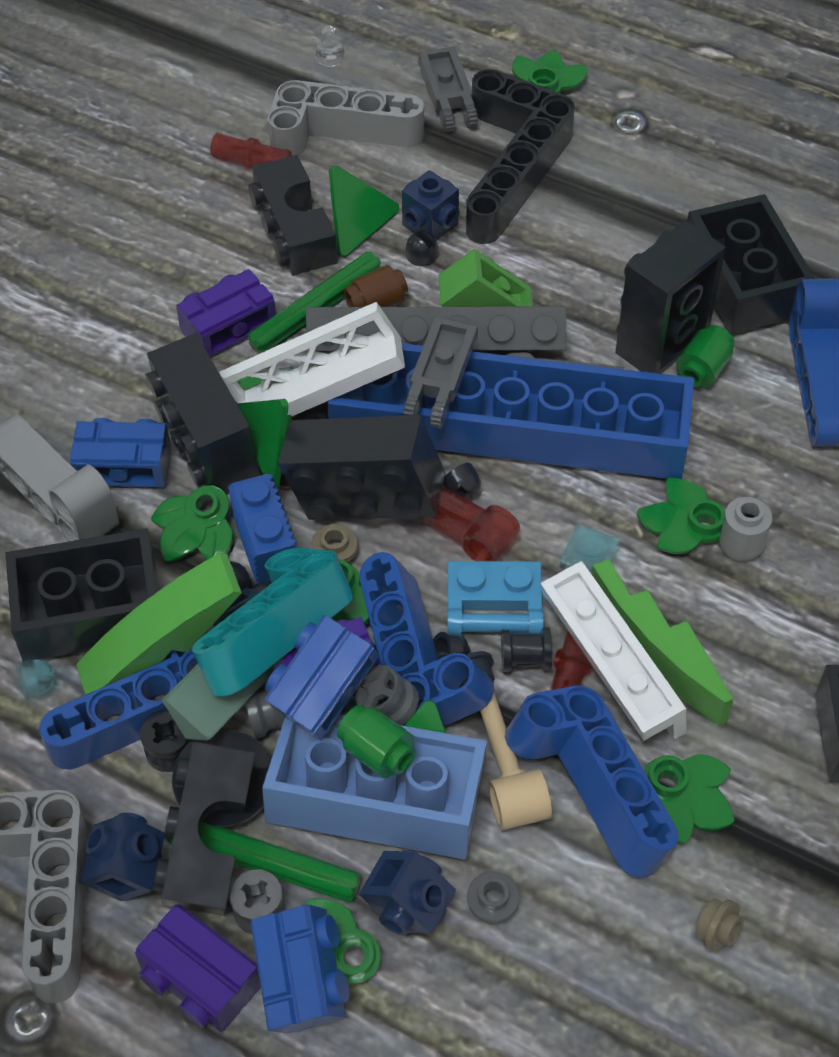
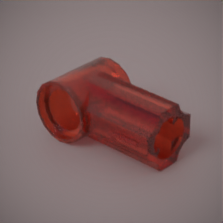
(480, 531)

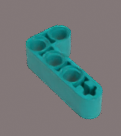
(267, 626)

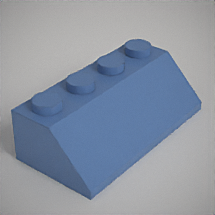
(333, 793)

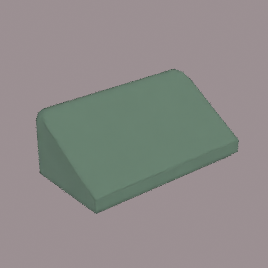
(200, 712)

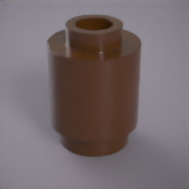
(379, 286)

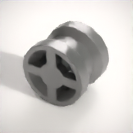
(250, 884)

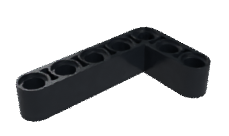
(542, 130)

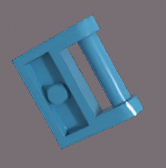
(496, 588)

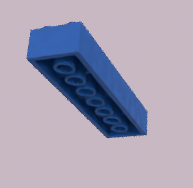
(547, 413)

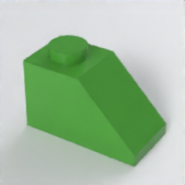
(481, 283)

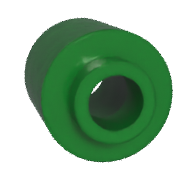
(706, 355)
(376, 741)

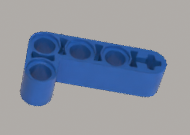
(816, 356)
(412, 638)
(125, 697)
(602, 767)

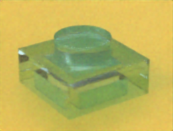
(589, 547)

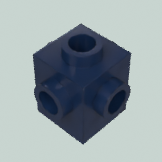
(430, 205)
(122, 856)
(407, 892)

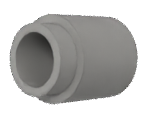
(745, 528)

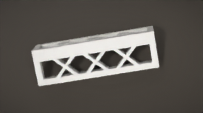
(321, 374)
(615, 653)

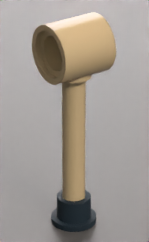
(518, 794)

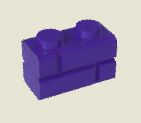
(226, 311)
(197, 968)

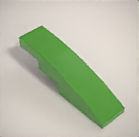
(162, 623)
(672, 648)

